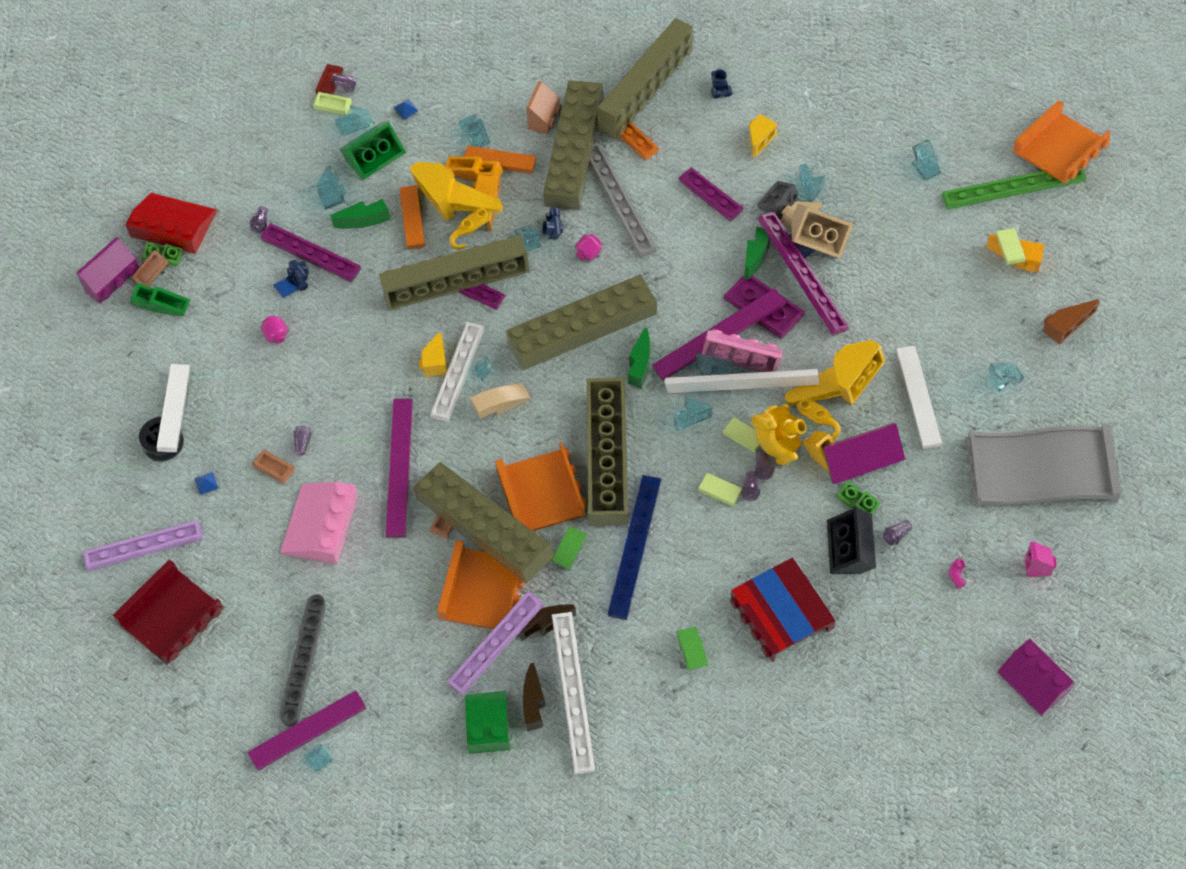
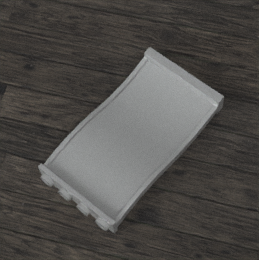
(1042, 465)

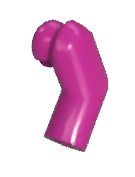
(955, 573)

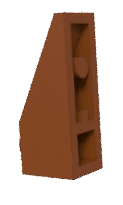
(1069, 319)

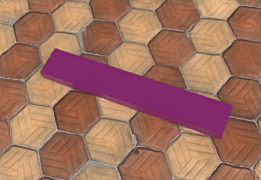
(311, 252)
(307, 730)

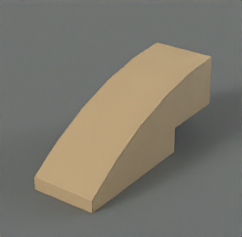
(499, 399)

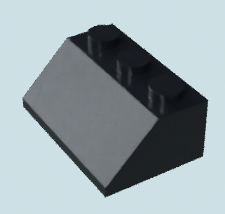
(851, 542)

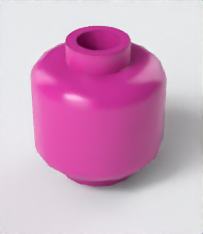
(588, 247)
(274, 329)

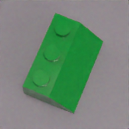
(373, 150)

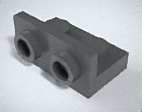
(779, 198)

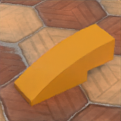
(471, 166)

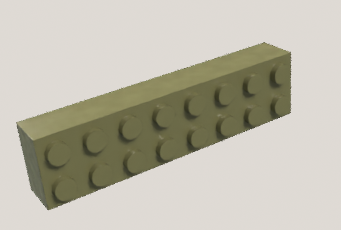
(645, 78)
(573, 145)
(454, 272)
(581, 322)
(607, 452)
(483, 522)

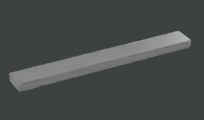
(621, 203)

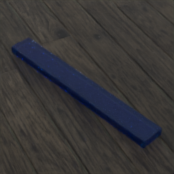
(634, 547)

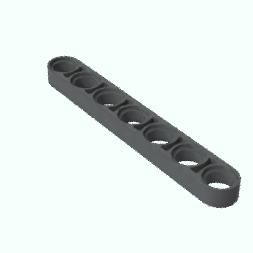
(305, 669)

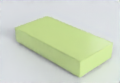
(332, 103)
(1010, 246)
(742, 434)
(720, 489)

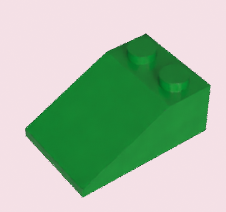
(487, 722)

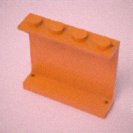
(1059, 144)
(542, 489)
(477, 589)

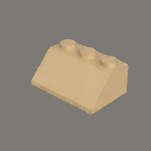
(820, 230)

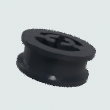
(149, 435)

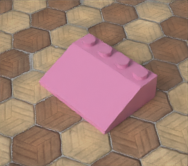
(742, 352)
(320, 521)

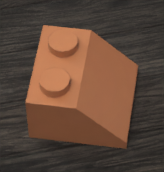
(543, 109)

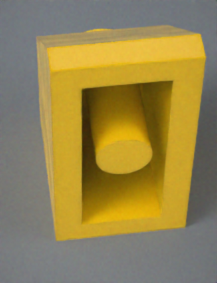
(761, 133)
(433, 357)
(815, 444)

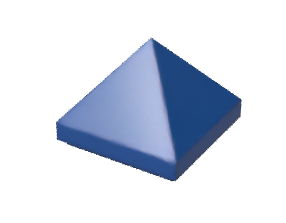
(405, 109)
(285, 286)
(206, 483)

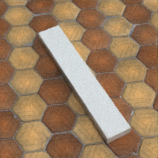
(457, 372)
(919, 397)
(173, 408)

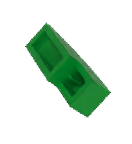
(361, 215)
(756, 252)
(159, 300)
(639, 360)

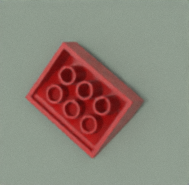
(170, 222)

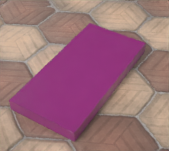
(749, 290)
(864, 453)

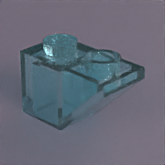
(329, 190)

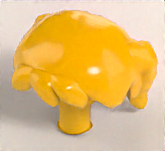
(778, 433)

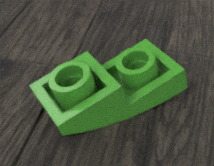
(169, 252)
(853, 497)
(569, 547)
(692, 648)

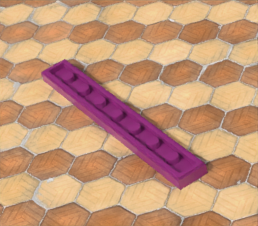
(803, 273)
(732, 325)
(399, 468)

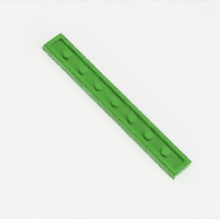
(1004, 188)

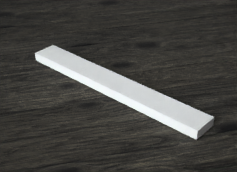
(742, 381)
(573, 693)

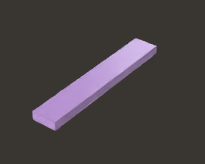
(142, 545)
(495, 643)

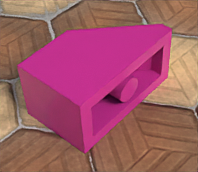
(1039, 560)

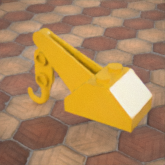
(451, 196)
(848, 377)

